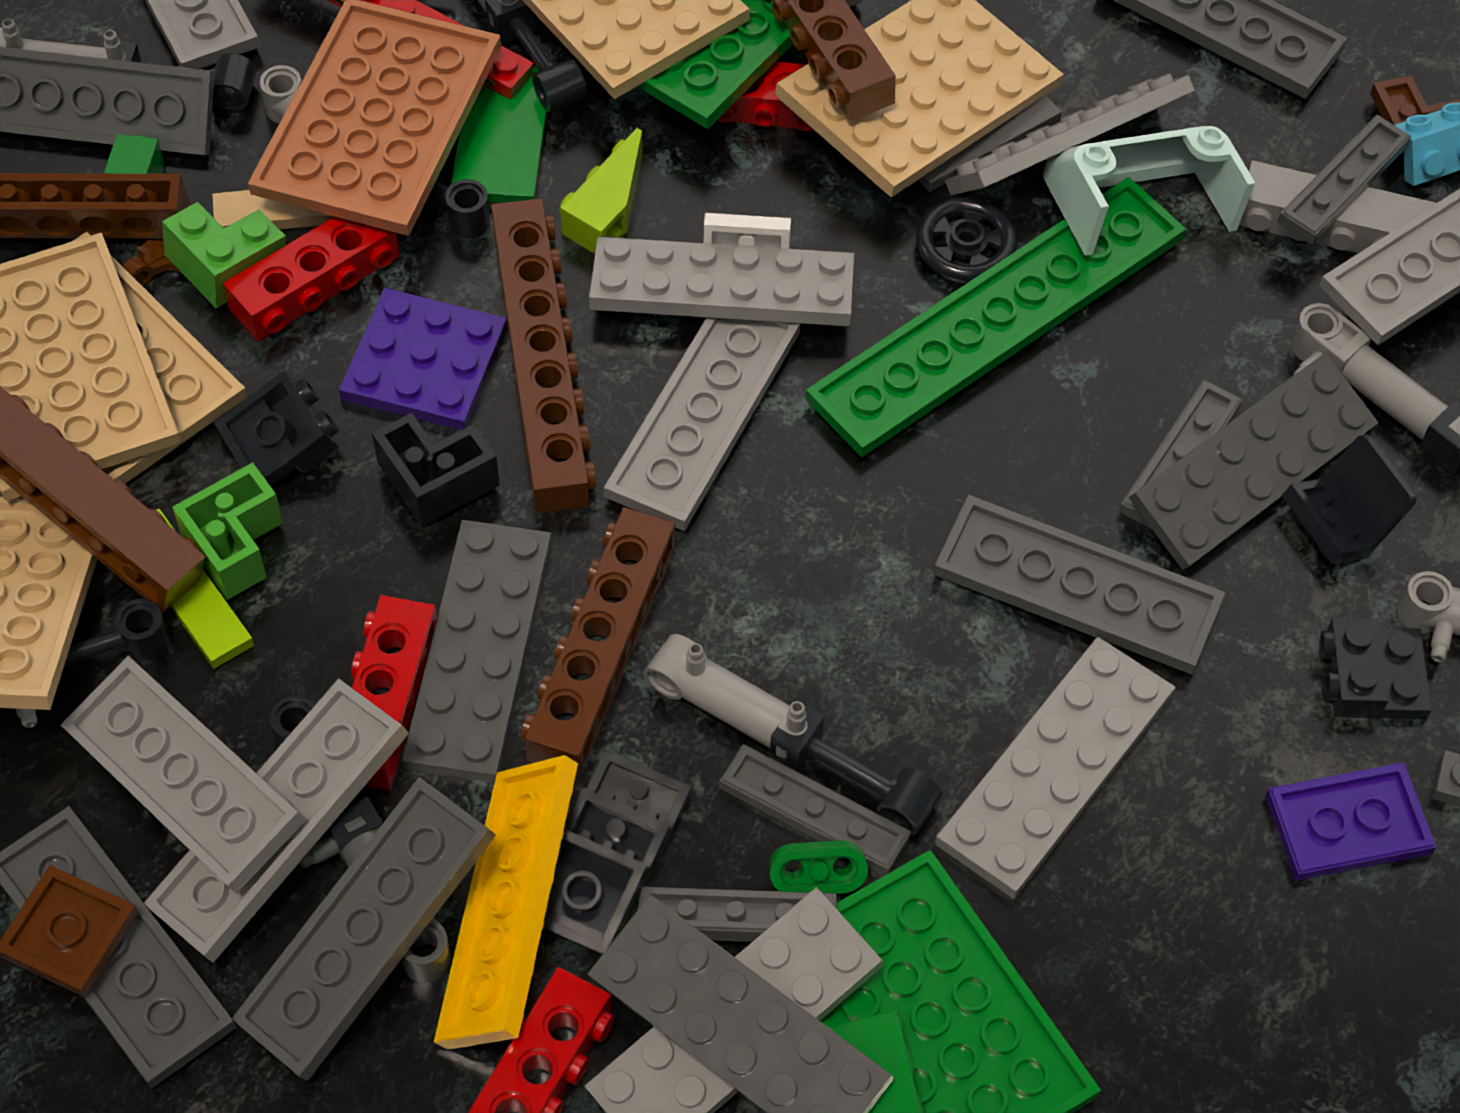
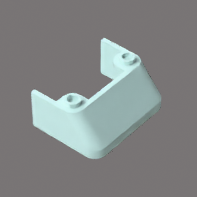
(1203, 150)

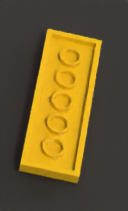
(506, 905)

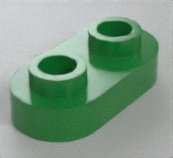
(818, 867)

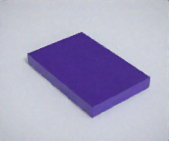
(1350, 821)

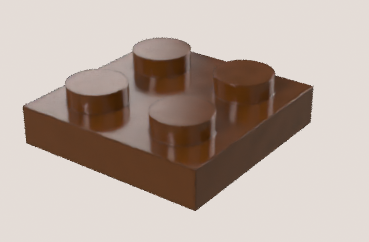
(67, 930)

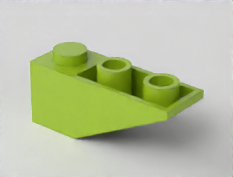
(606, 197)

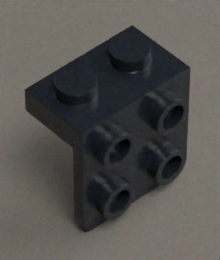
(1352, 503)

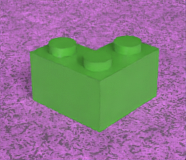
(214, 254)
(226, 522)

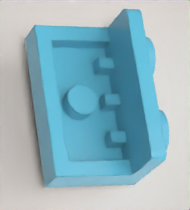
(1433, 144)

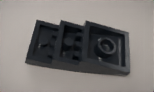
(611, 849)

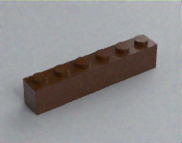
(94, 507)

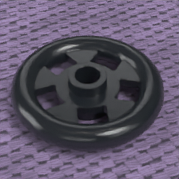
(967, 229)

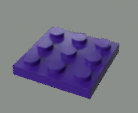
(423, 359)

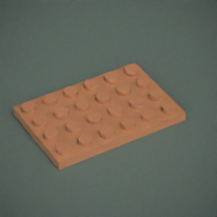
(376, 116)

